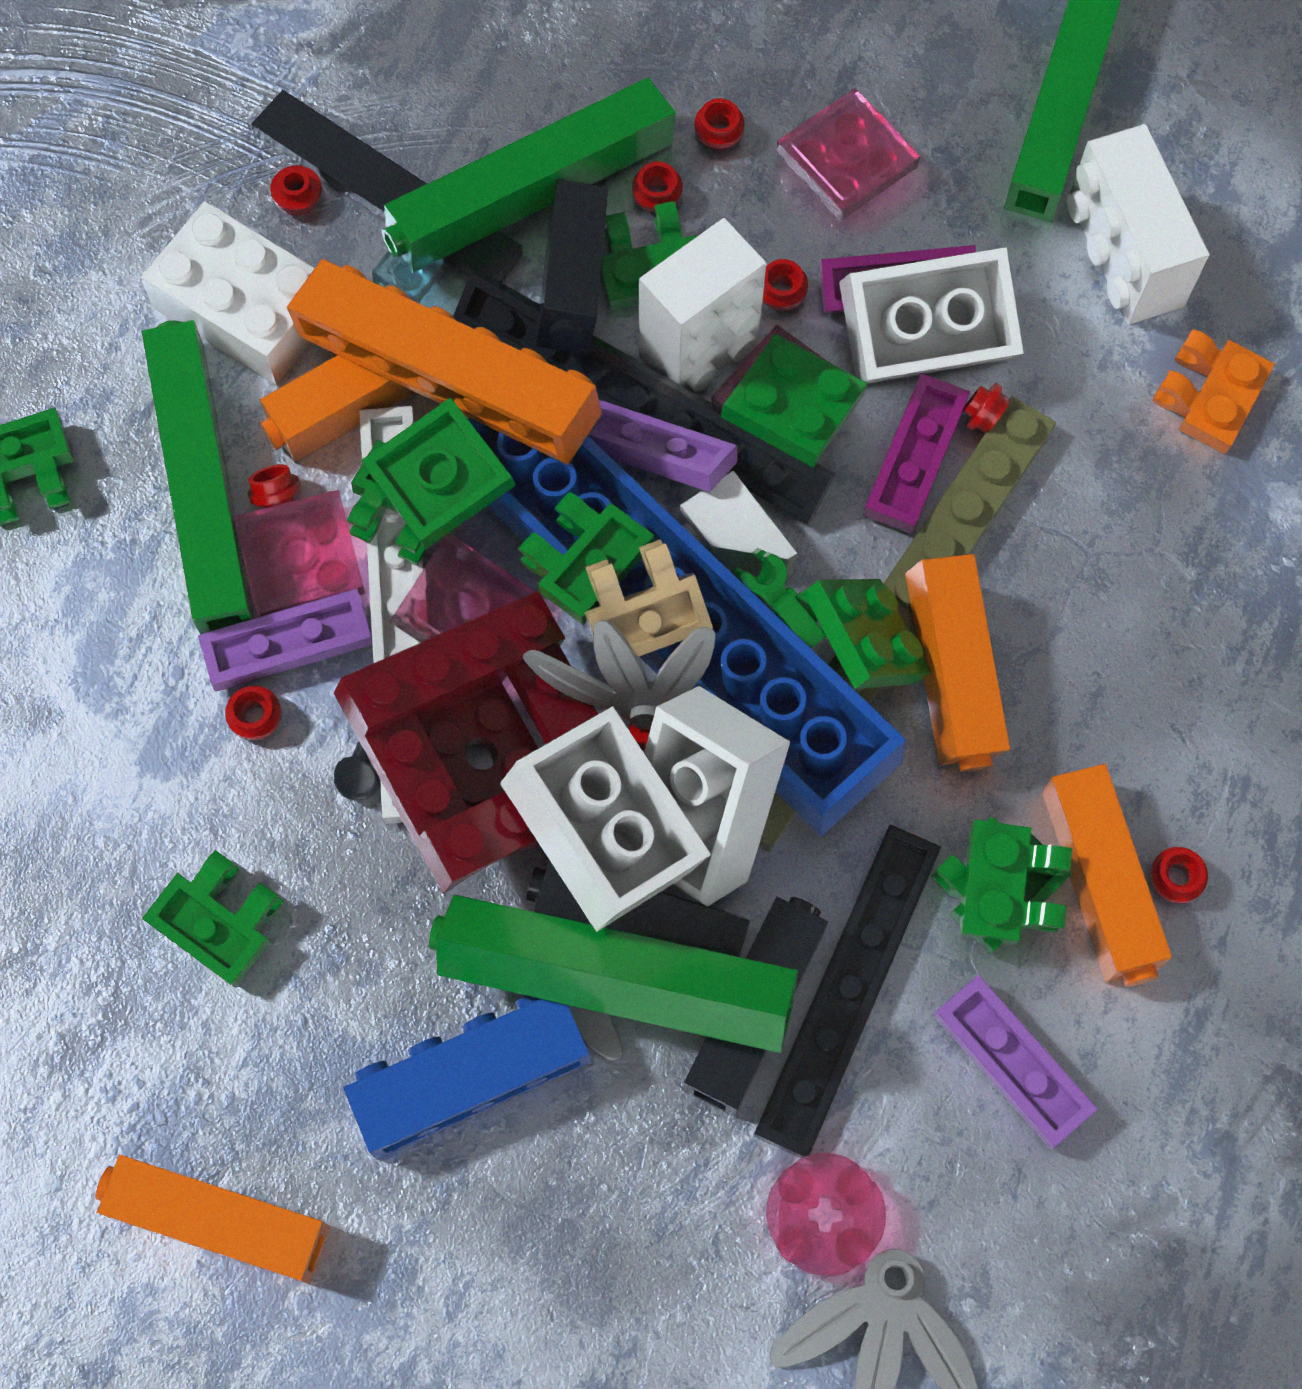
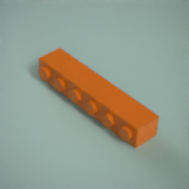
(446, 359)

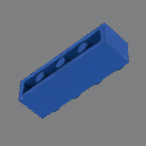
(464, 1074)

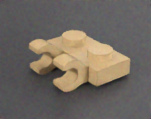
(653, 615)

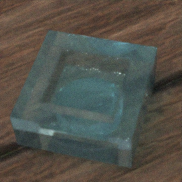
(397, 273)

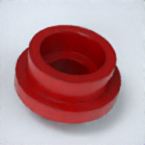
(719, 112)
(656, 175)
(299, 201)
(789, 273)
(985, 407)
(273, 486)
(248, 698)
(1190, 864)

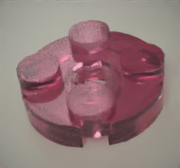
(849, 1190)

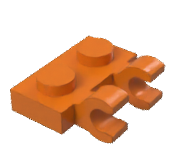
(1226, 396)

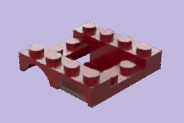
(447, 694)

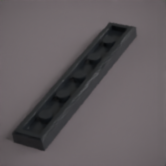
(365, 174)
(847, 992)

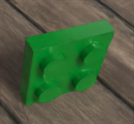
(793, 400)
(438, 473)
(867, 632)

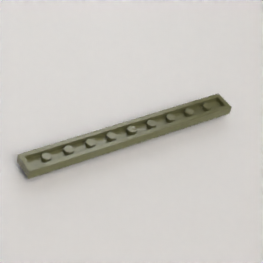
(952, 531)

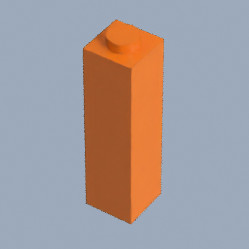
(325, 405)
(959, 653)
(1107, 876)
(212, 1218)

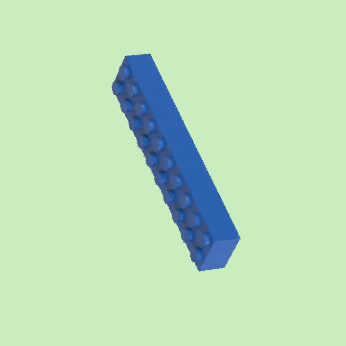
(757, 662)

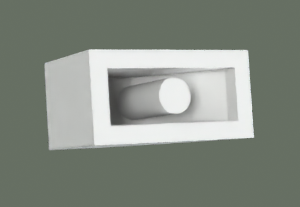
(734, 525)

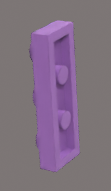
(663, 447)
(285, 640)
(1015, 1062)

